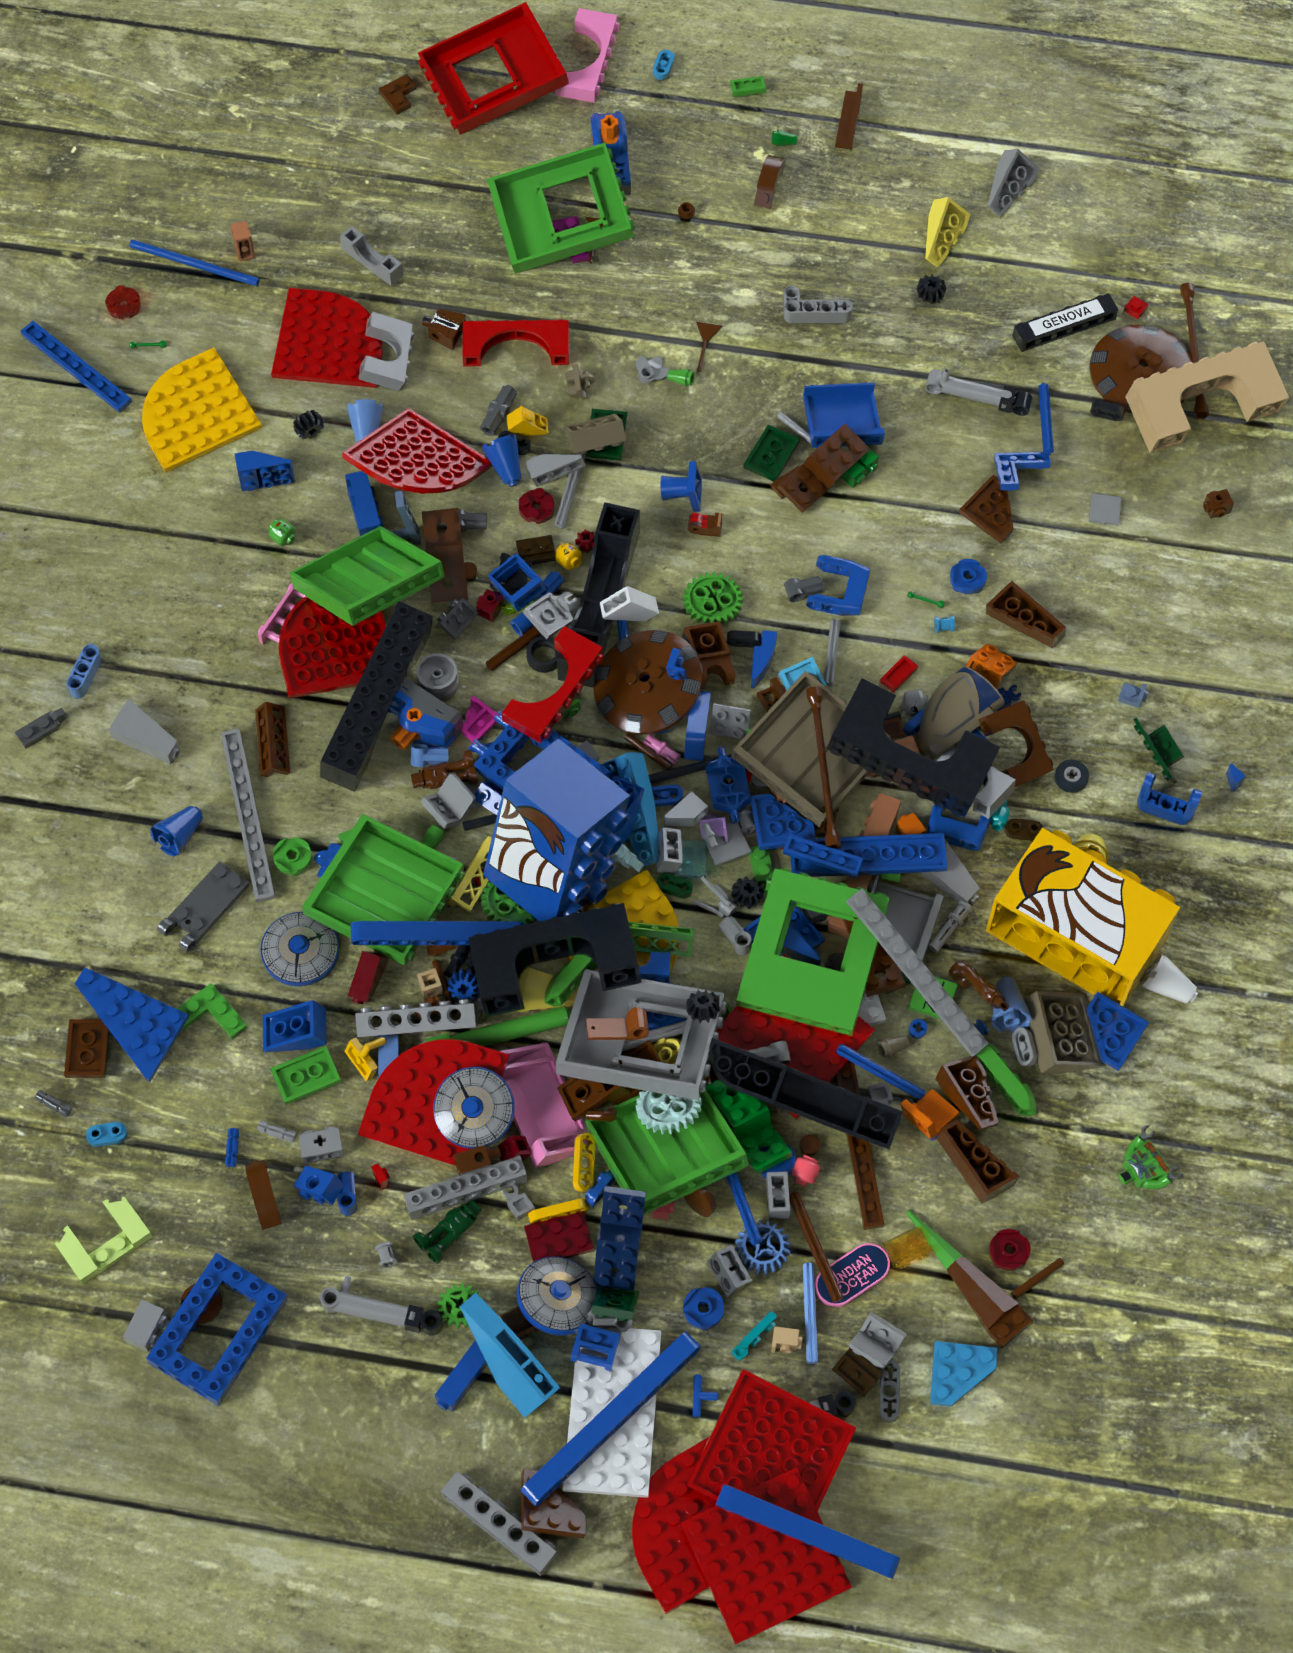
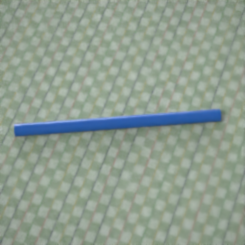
(194, 262)

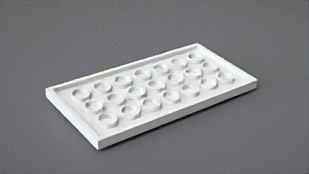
(625, 1458)

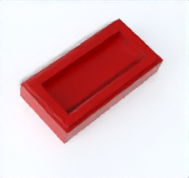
(898, 673)

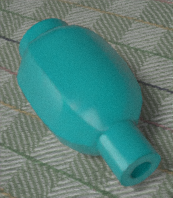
(1000, 817)

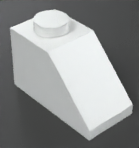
(687, 812)

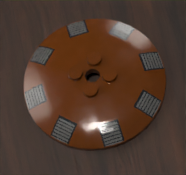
(1118, 354)
(652, 704)

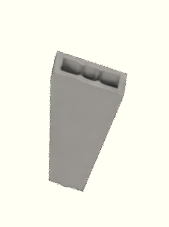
(143, 733)
(956, 880)

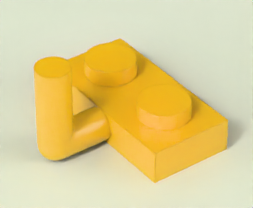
(360, 1056)

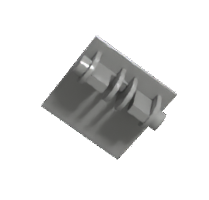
(729, 721)

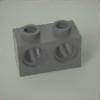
(729, 1271)

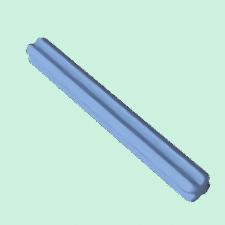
(810, 1313)

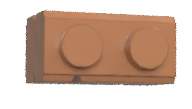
(242, 241)

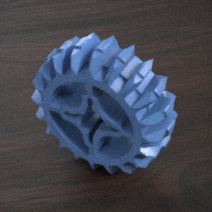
(754, 1262)

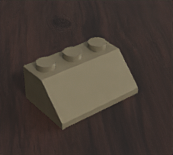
(595, 434)

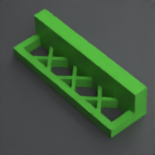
(662, 932)

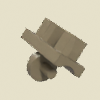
(582, 381)

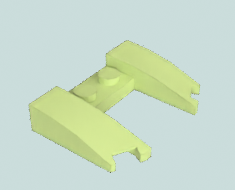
(133, 1235)

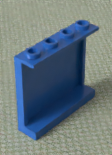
(836, 404)

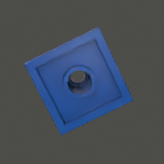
(684, 487)

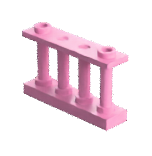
(265, 630)

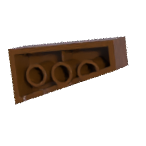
(1025, 615)
(975, 1162)

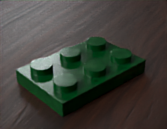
(609, 452)
(771, 453)
(615, 1303)

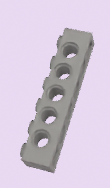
(366, 1027)
(465, 1187)
(537, 1561)

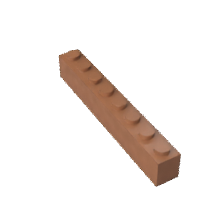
(877, 824)

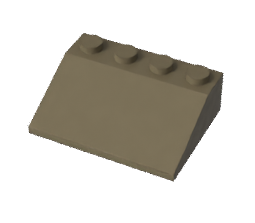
(1062, 1032)

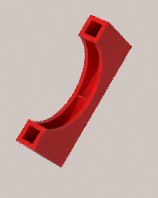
(483, 335)
(539, 717)

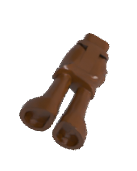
(435, 775)
(968, 976)

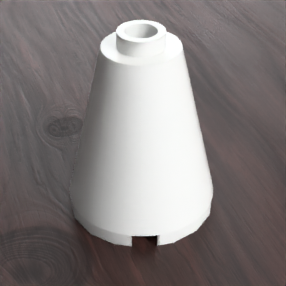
(1168, 980)

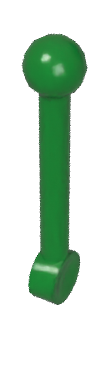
(162, 344)
(940, 604)

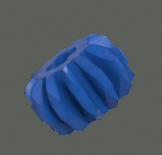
(460, 990)

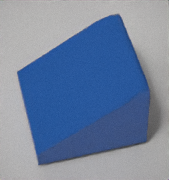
(1234, 777)

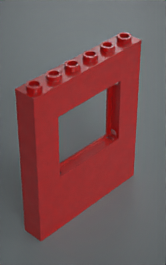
(523, 52)

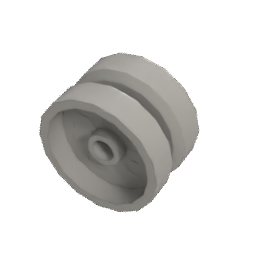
(438, 675)

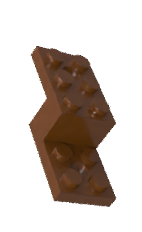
(823, 468)
(447, 549)
(882, 964)
(600, 1092)

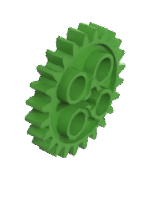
(727, 593)
(494, 903)

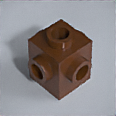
(1218, 503)

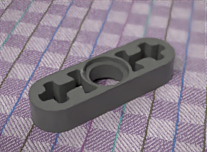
(896, 1385)

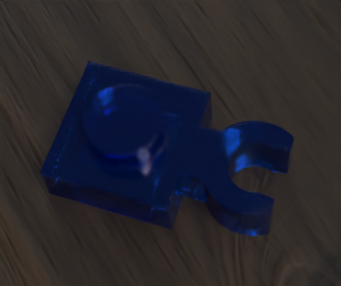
(1008, 696)

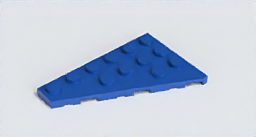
(136, 1020)

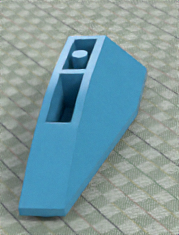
(644, 835)
(508, 1359)

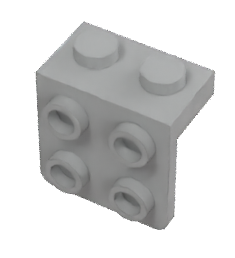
(450, 802)
(877, 1340)

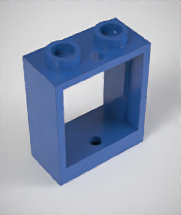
(526, 593)

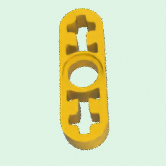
(579, 1146)
(557, 1210)

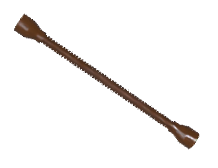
(1187, 292)
(814, 696)

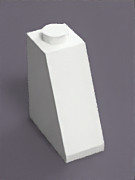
(629, 605)

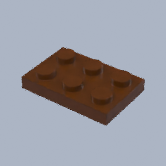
(86, 1049)

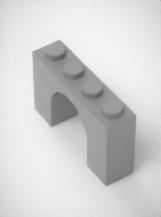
(398, 335)
(996, 789)

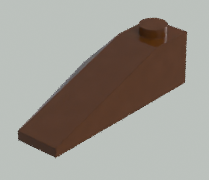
(967, 1088)

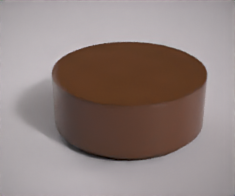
(470, 571)
(809, 1145)

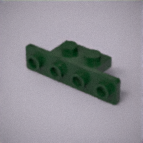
(1163, 746)

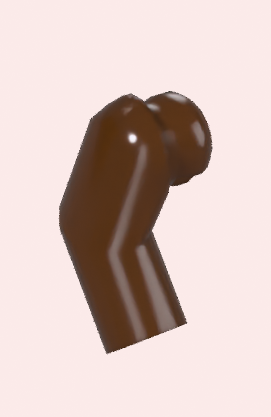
(602, 1115)

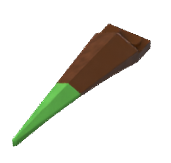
(992, 1305)

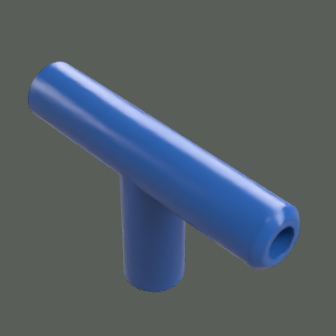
(698, 1395)

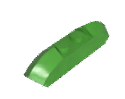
(569, 979)
(1006, 1082)

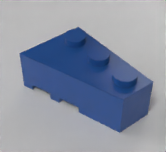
(362, 502)

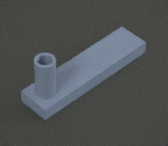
(412, 529)

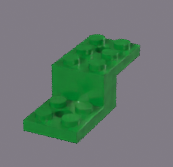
(751, 1126)

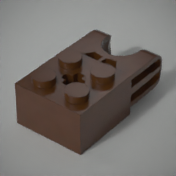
(712, 649)

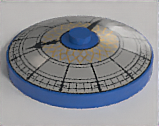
(299, 950)
(474, 1107)
(556, 1295)

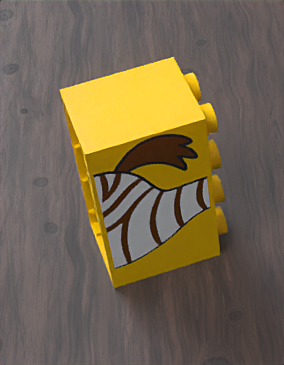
(1082, 916)

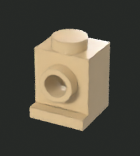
(429, 983)
(786, 1340)

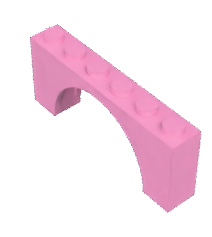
(601, 29)

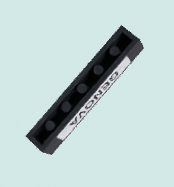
(1065, 322)

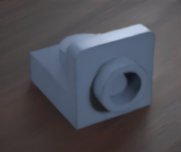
(1133, 695)

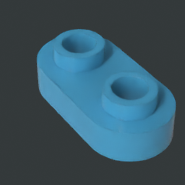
(662, 67)
(106, 1134)

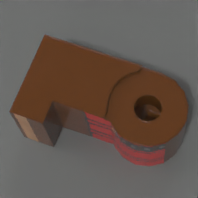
(705, 524)

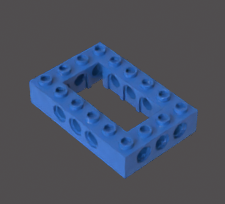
(217, 1383)

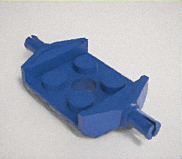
(728, 797)

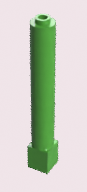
(512, 1028)

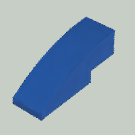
(763, 656)

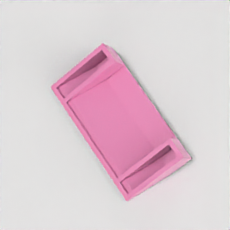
(539, 1106)

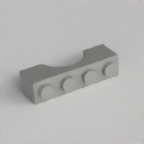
(357, 246)

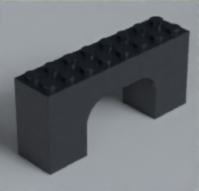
(946, 783)
(506, 953)

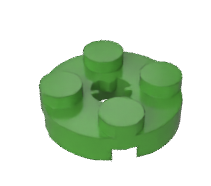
(292, 866)

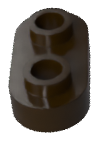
(1024, 829)

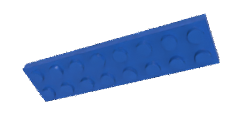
(885, 855)

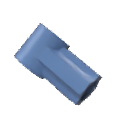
(423, 755)

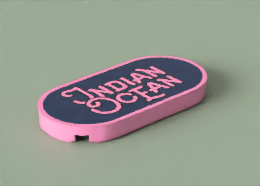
(855, 1273)

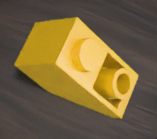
(527, 423)

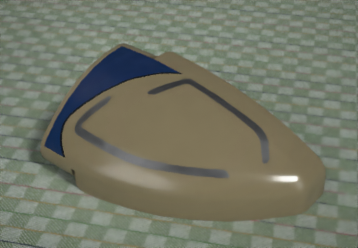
(956, 708)

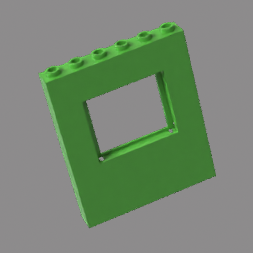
(527, 220)
(802, 989)

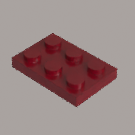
(559, 1237)

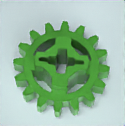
(452, 1300)

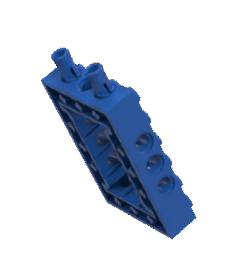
(496, 756)

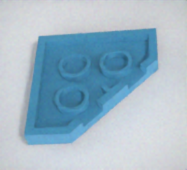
(959, 1370)

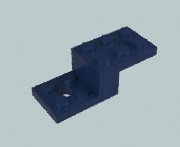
(619, 1237)

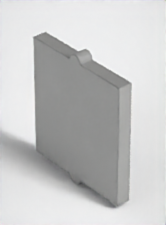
(1105, 509)

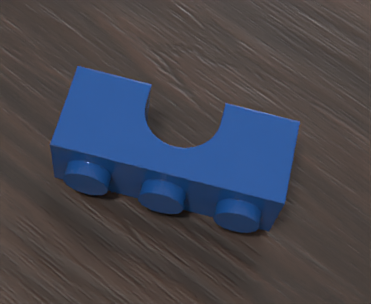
(657, 968)

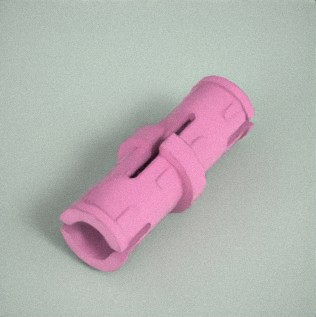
(662, 748)

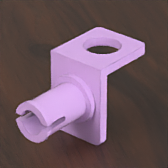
(716, 824)

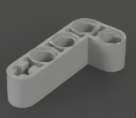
(814, 310)

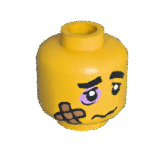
(568, 556)

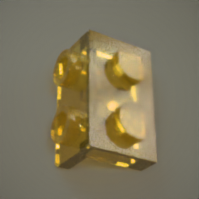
(907, 1247)

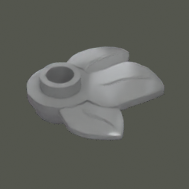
(652, 368)

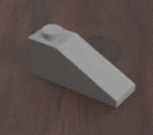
(552, 466)

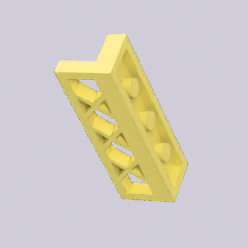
(469, 874)

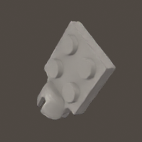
(551, 613)

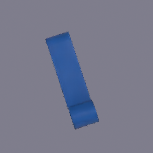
(697, 728)

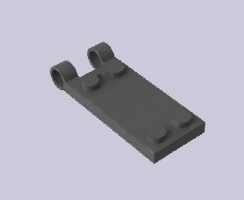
(205, 905)

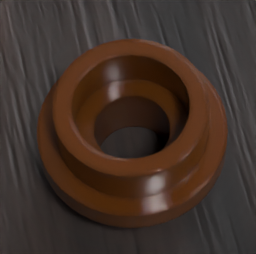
(686, 206)

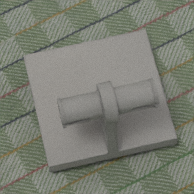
(723, 852)

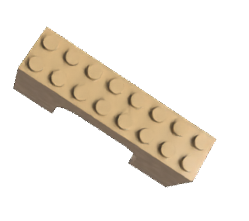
(1243, 372)

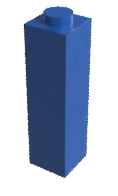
(461, 1378)

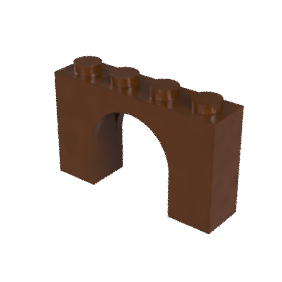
(1018, 718)

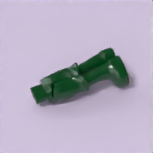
(455, 1224)

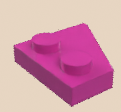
(478, 720)

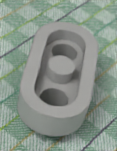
(1024, 1048)

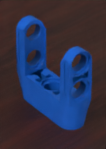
(855, 590)
(1158, 810)
(957, 832)

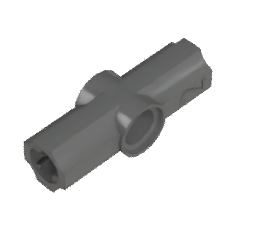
(498, 410)
(469, 521)

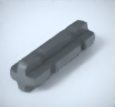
(53, 1103)

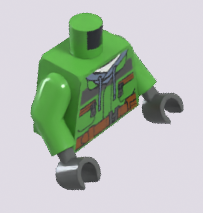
(1146, 1165)

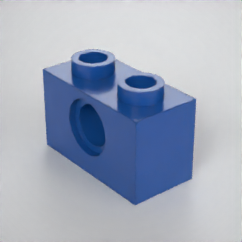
(318, 1185)

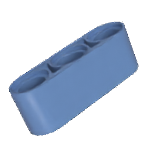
(81, 678)
(388, 1051)

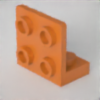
(991, 664)
(929, 1113)

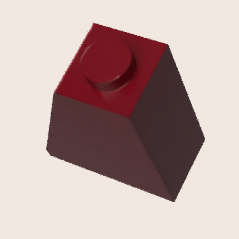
(367, 976)

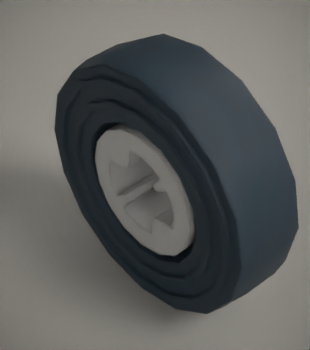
(1063, 779)

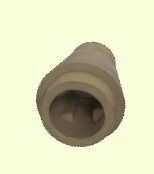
(892, 1045)

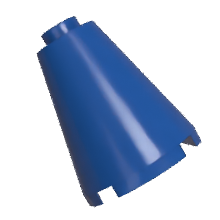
(505, 459)
(176, 830)

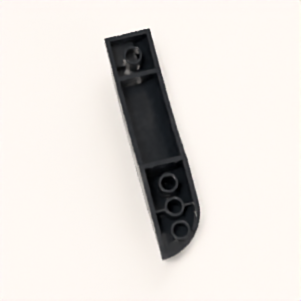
(804, 1094)

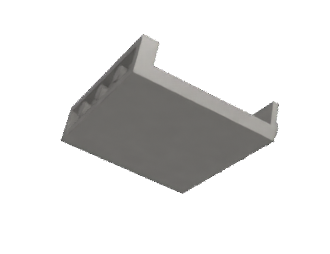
(910, 914)

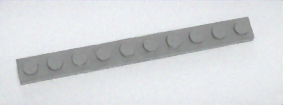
(248, 815)
(917, 972)

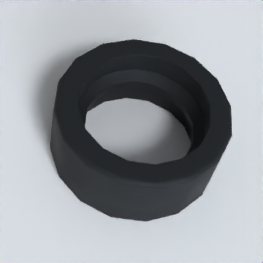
(536, 665)

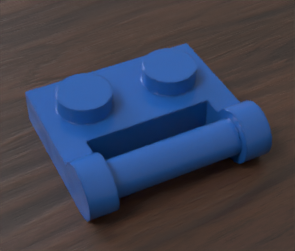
(596, 1340)

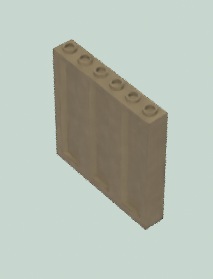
(785, 751)

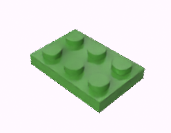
(305, 1075)

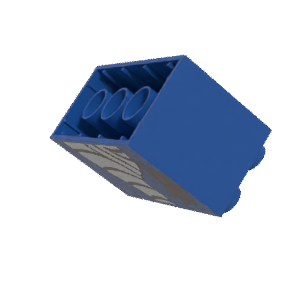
(556, 834)

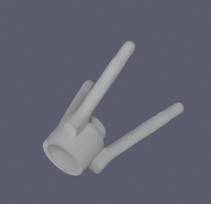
(726, 905)

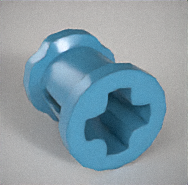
(944, 624)

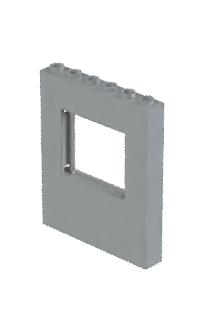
(600, 1058)

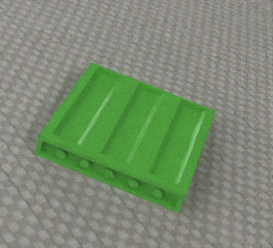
(367, 575)
(383, 879)
(667, 1163)

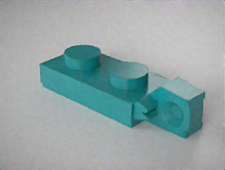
(753, 1336)

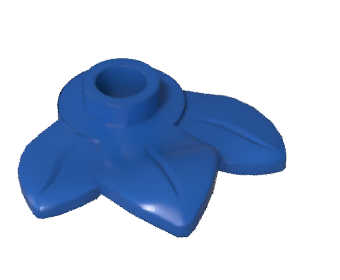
(325, 857)

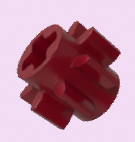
(585, 540)

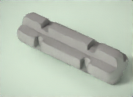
(276, 1131)

